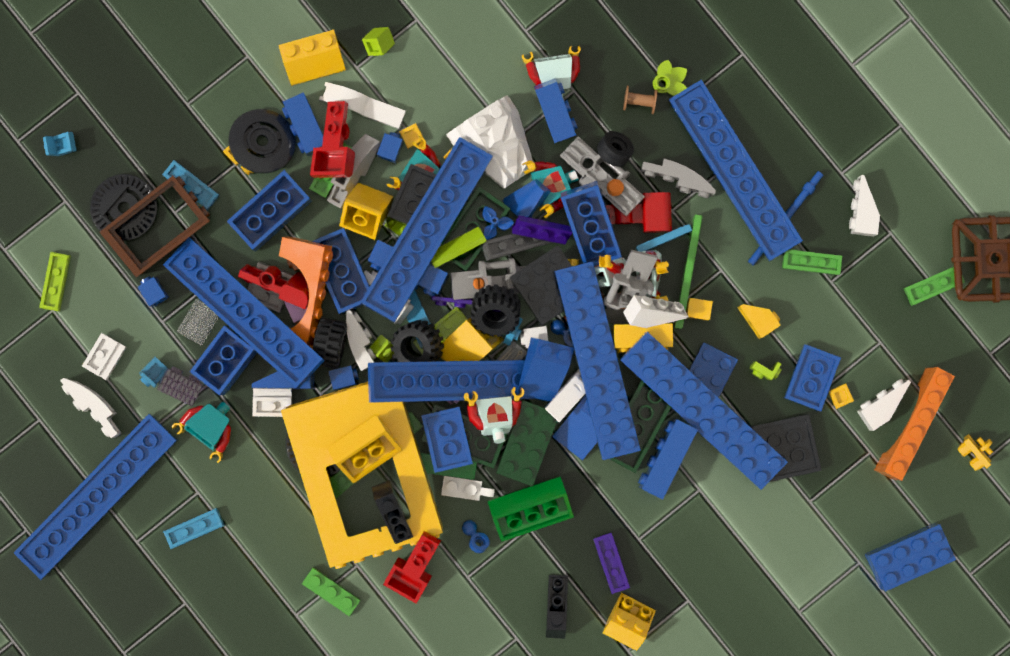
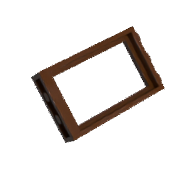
(123, 250)

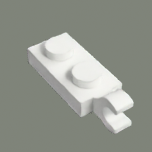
(465, 488)

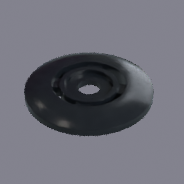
(246, 131)
(112, 193)

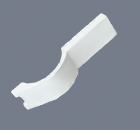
(364, 105)

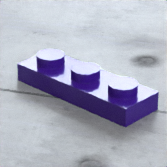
(541, 230)
(611, 563)

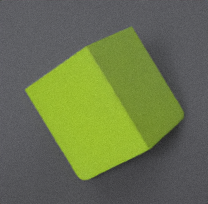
(378, 41)

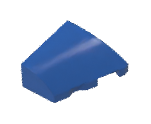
(527, 199)

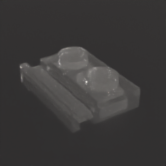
(198, 322)

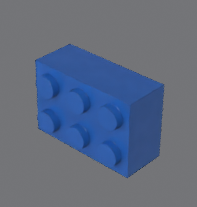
(223, 361)

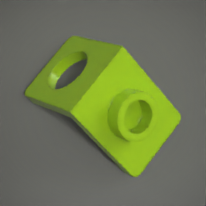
(382, 349)

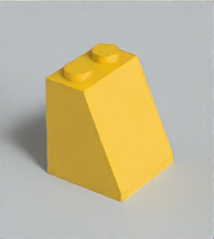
(365, 210)
(469, 344)

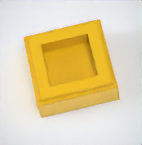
(411, 135)
(840, 396)

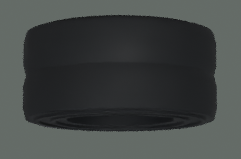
(615, 148)

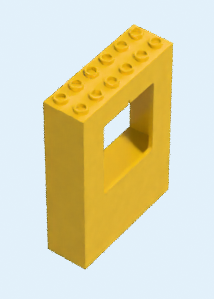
(325, 420)

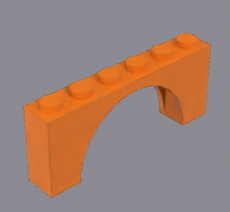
(313, 262)
(933, 389)

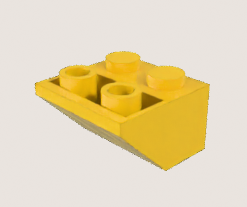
(629, 622)

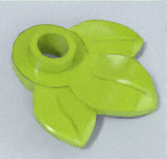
(671, 76)

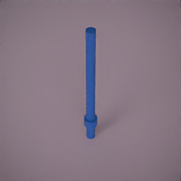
(808, 189)

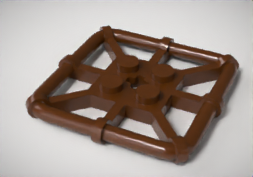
(983, 252)

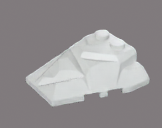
(500, 134)

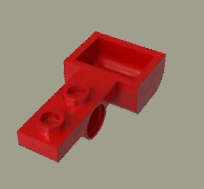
(332, 158)
(652, 213)
(292, 291)
(409, 576)

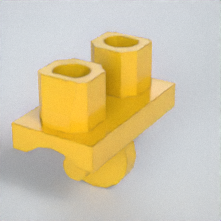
(981, 458)

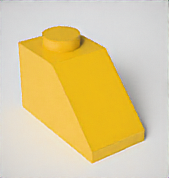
(760, 319)

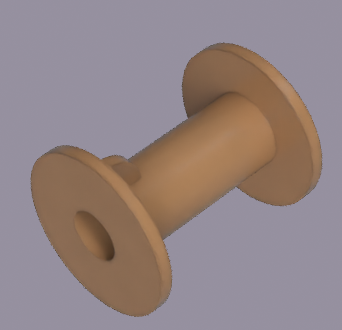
(640, 99)

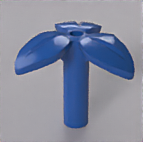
(490, 216)

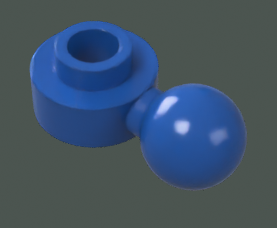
(558, 327)
(470, 528)

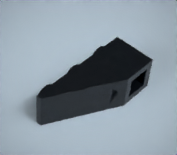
(391, 511)
(557, 606)

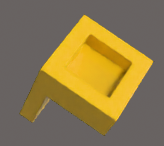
(699, 309)

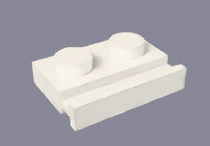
(104, 356)
(270, 401)

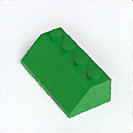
(530, 509)

